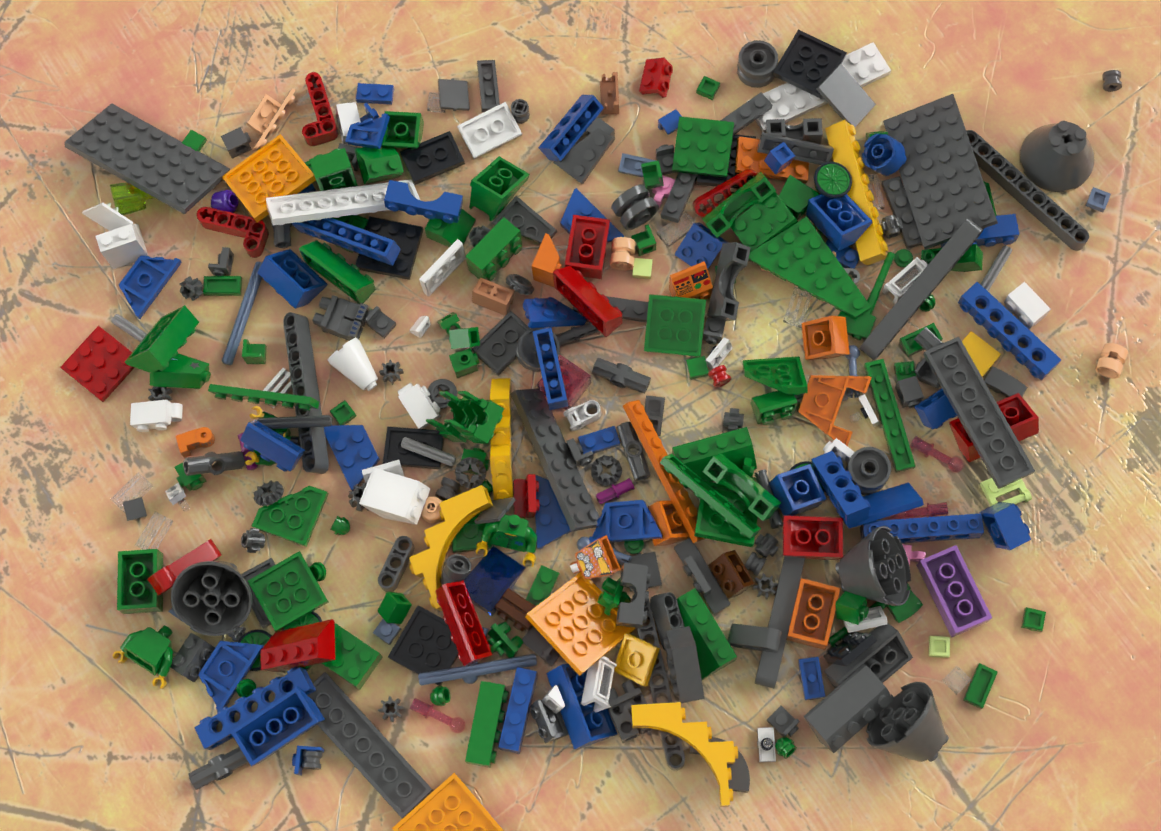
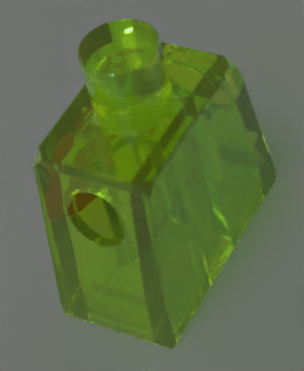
(128, 198)

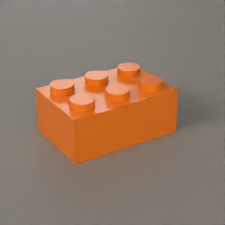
(813, 614)

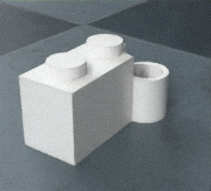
(419, 404)
(154, 415)

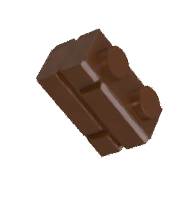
(514, 608)

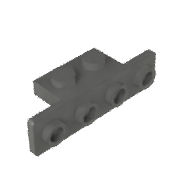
(702, 576)

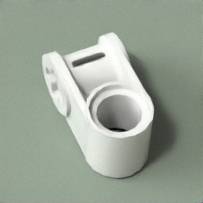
(582, 416)

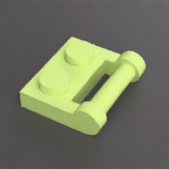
(992, 492)

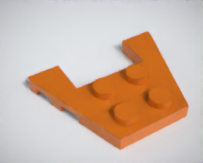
(824, 400)

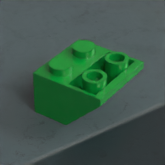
(773, 406)

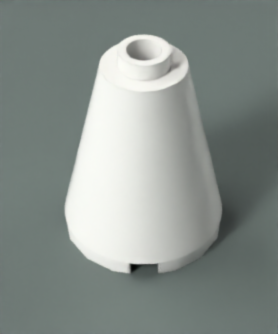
(354, 364)

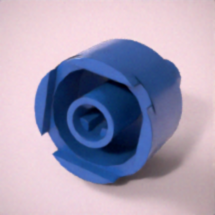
(883, 154)

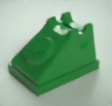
(496, 186)

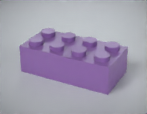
(954, 591)

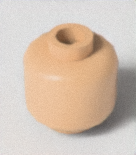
(431, 510)

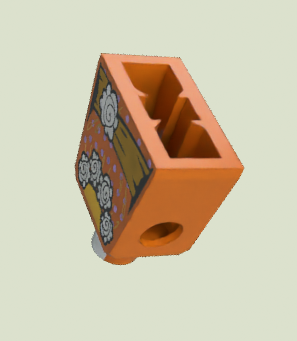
(596, 559)

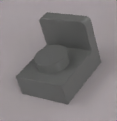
(350, 150)
(665, 155)
(225, 262)
(379, 322)
(713, 330)
(576, 451)
(783, 722)

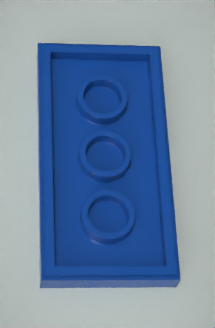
(891, 502)

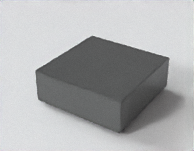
(134, 509)

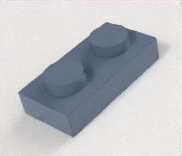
(632, 164)

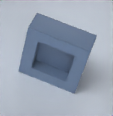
(1098, 199)
(386, 631)

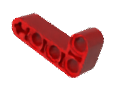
(320, 106)
(724, 189)
(212, 218)
(165, 577)

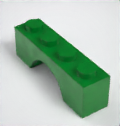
(752, 192)
(756, 497)

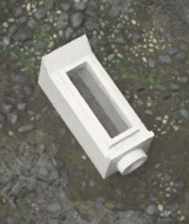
(905, 279)
(598, 684)

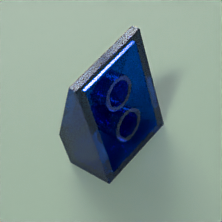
(491, 579)

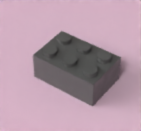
(683, 665)

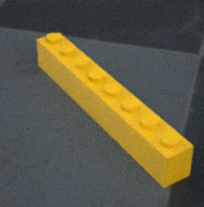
(846, 152)

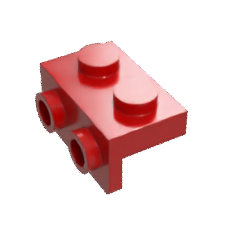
(656, 77)
(525, 494)

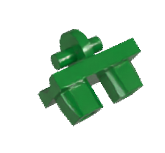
(614, 597)
(501, 642)

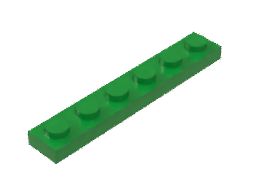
(270, 398)
(889, 416)
(710, 495)

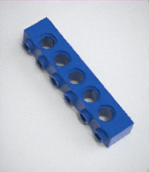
(351, 238)
(1006, 320)
(930, 528)
(207, 729)

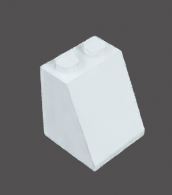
(122, 245)
(394, 496)

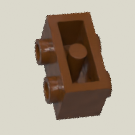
(731, 574)

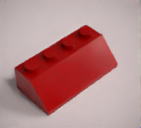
(587, 300)
(1018, 415)
(463, 622)
(299, 647)

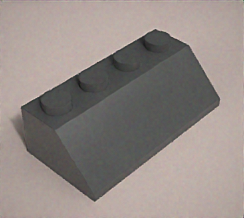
(882, 657)
(848, 708)

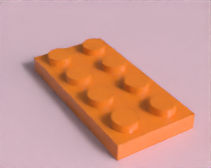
(749, 158)

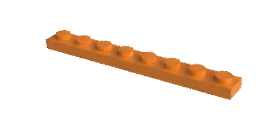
(656, 452)

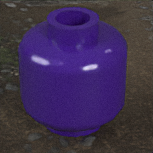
(225, 201)

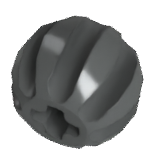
(356, 496)

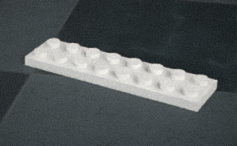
(792, 102)
(330, 203)

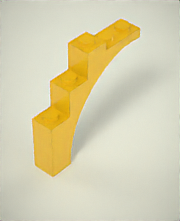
(501, 442)
(456, 513)
(669, 718)

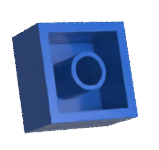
(797, 490)
(1005, 525)

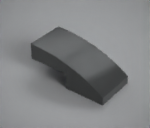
(1003, 383)
(654, 409)

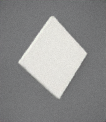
(106, 216)

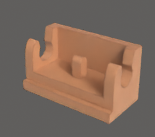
(609, 94)
(492, 296)

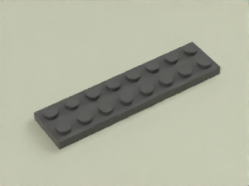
(979, 412)
(556, 459)
(368, 748)

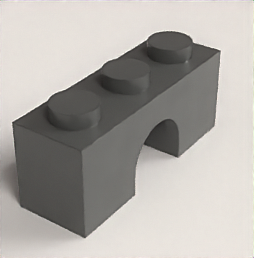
(809, 130)
(634, 577)

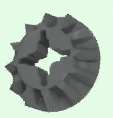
(519, 284)
(444, 385)
(477, 466)
(606, 479)
(264, 498)

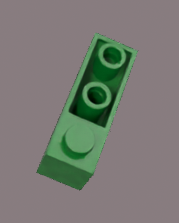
(970, 261)

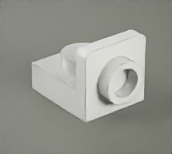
(839, 449)

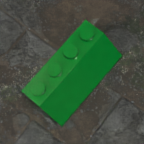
(337, 271)
(163, 341)
(733, 445)
(711, 644)

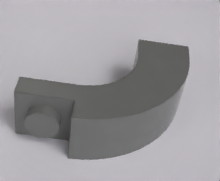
(739, 770)

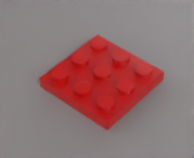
(99, 364)

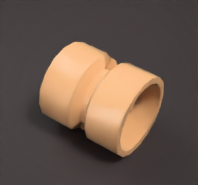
(623, 251)
(1112, 360)

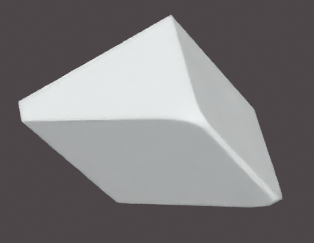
(420, 326)
(554, 700)

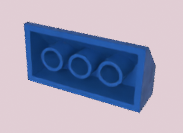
(582, 723)
(277, 726)

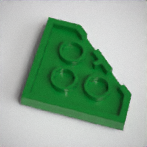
(778, 373)
(292, 516)

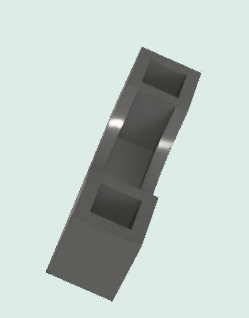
(731, 261)

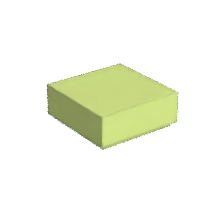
(642, 268)
(939, 646)

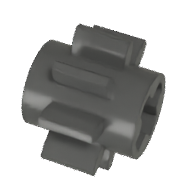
(891, 226)
(478, 234)
(191, 288)
(392, 377)
(163, 391)
(733, 419)
(253, 540)
(766, 545)
(763, 581)
(390, 702)

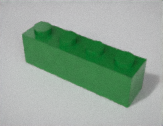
(486, 724)

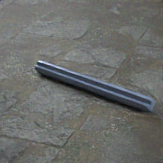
(242, 316)
(477, 669)

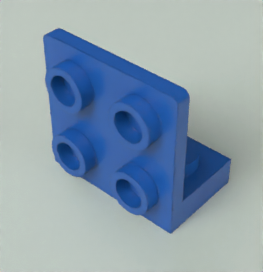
(699, 246)

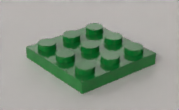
(703, 146)
(675, 325)
(714, 527)
(288, 591)

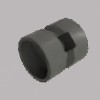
(455, 569)

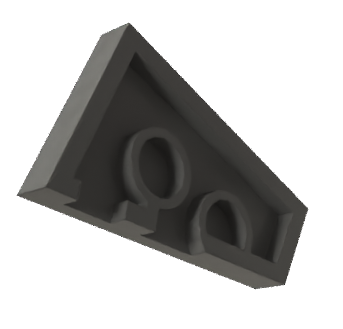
(585, 155)
(526, 220)

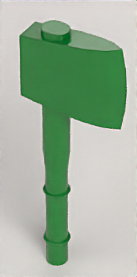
(862, 325)
(900, 613)

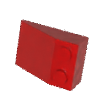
(588, 245)
(813, 537)

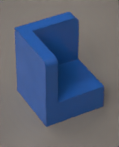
(669, 122)
(779, 158)

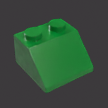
(403, 130)
(378, 164)
(448, 233)

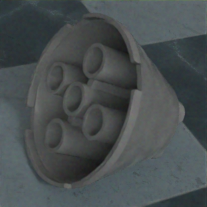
(1057, 156)
(876, 568)
(211, 598)
(909, 725)

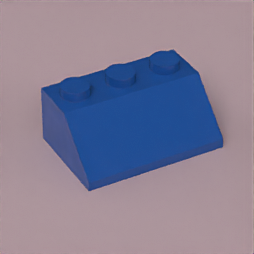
(838, 219)
(291, 278)
(271, 445)

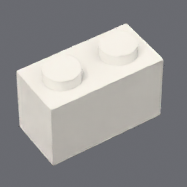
(1026, 305)

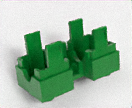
(472, 419)

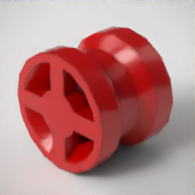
(719, 376)

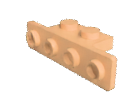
(265, 116)

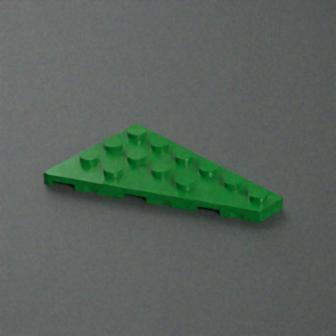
(807, 262)

